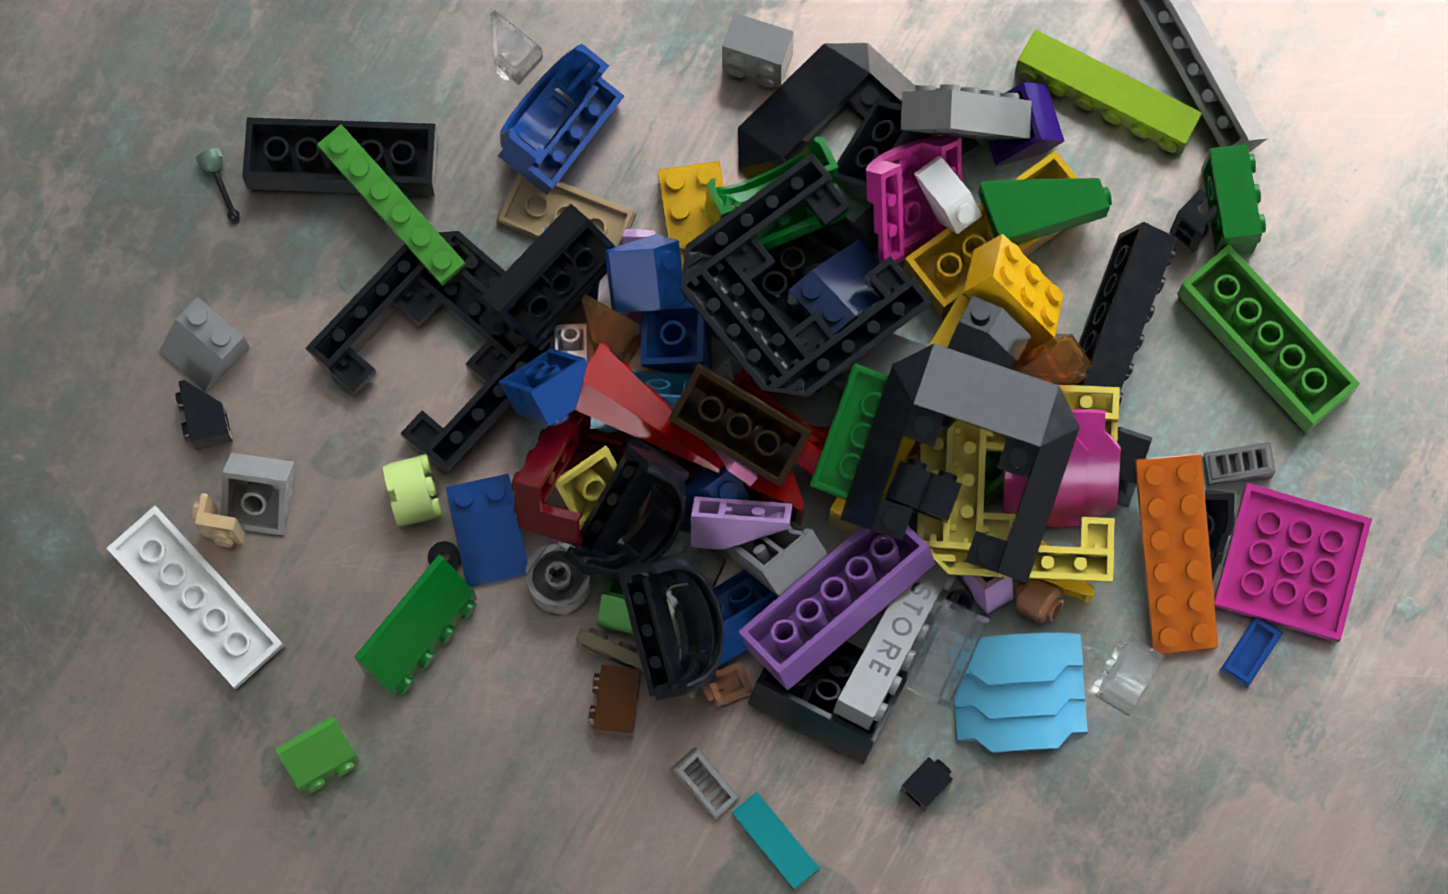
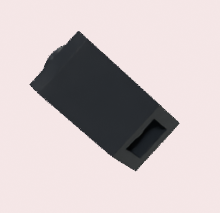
(205, 417)

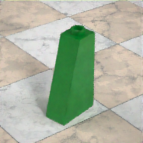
(1042, 206)

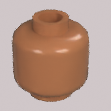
(1038, 601)

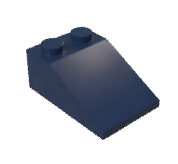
(837, 288)

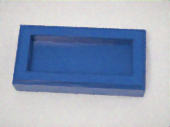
(1251, 651)

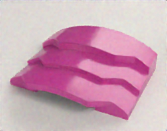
(900, 207)
(1089, 479)

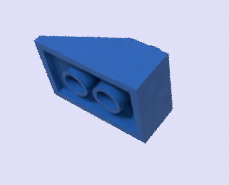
(487, 530)

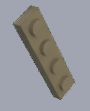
(621, 654)

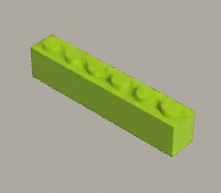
(1107, 92)

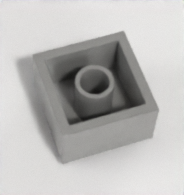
(757, 50)

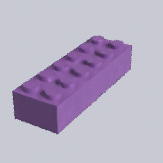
(834, 601)

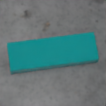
(775, 840)

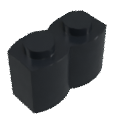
(924, 491)

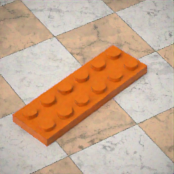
(1176, 553)

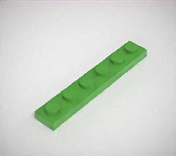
(391, 205)

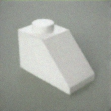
(947, 195)

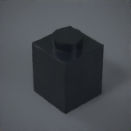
(927, 783)

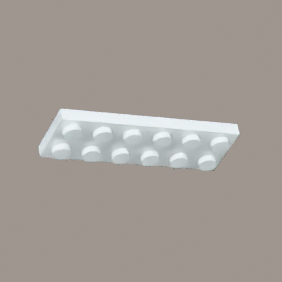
(195, 597)

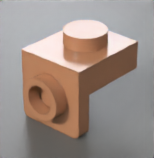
(731, 685)

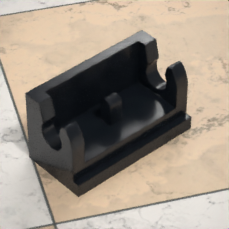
(1191, 224)

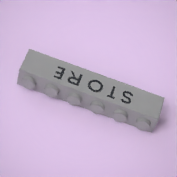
(891, 649)

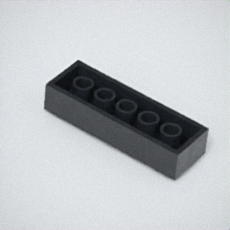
(287, 157)
(1125, 304)

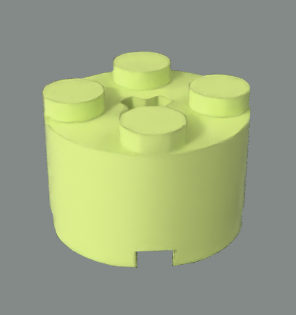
(412, 490)

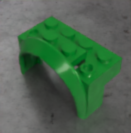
(722, 199)

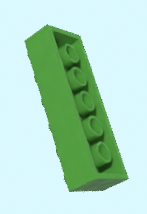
(1267, 338)

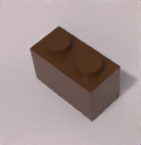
(616, 701)

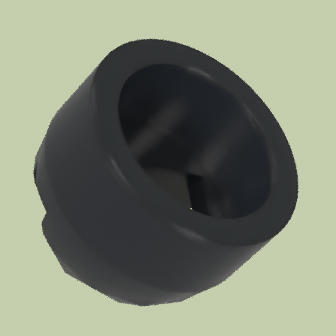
(965, 597)

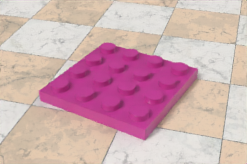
(1292, 562)

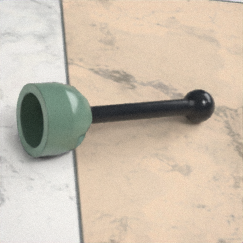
(211, 163)

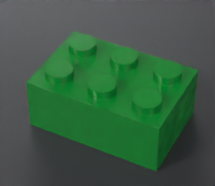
(1232, 189)

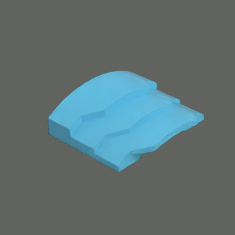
(1022, 692)

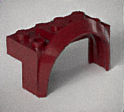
(557, 451)

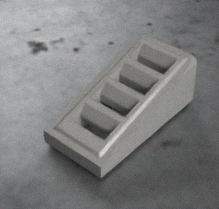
(1237, 453)
(713, 775)

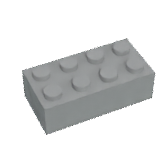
(966, 112)

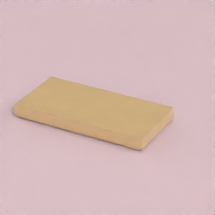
(530, 210)

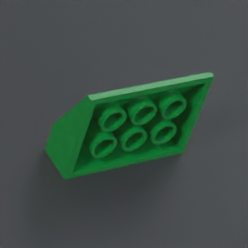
(416, 628)

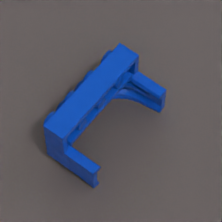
(545, 110)

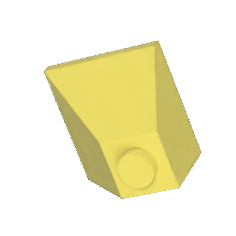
(585, 482)

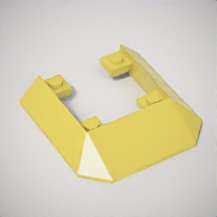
(963, 453)

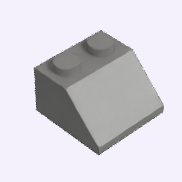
(203, 344)
(258, 492)

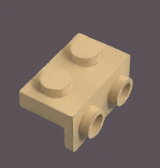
(220, 528)

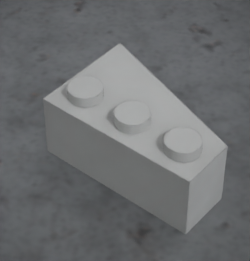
(779, 557)

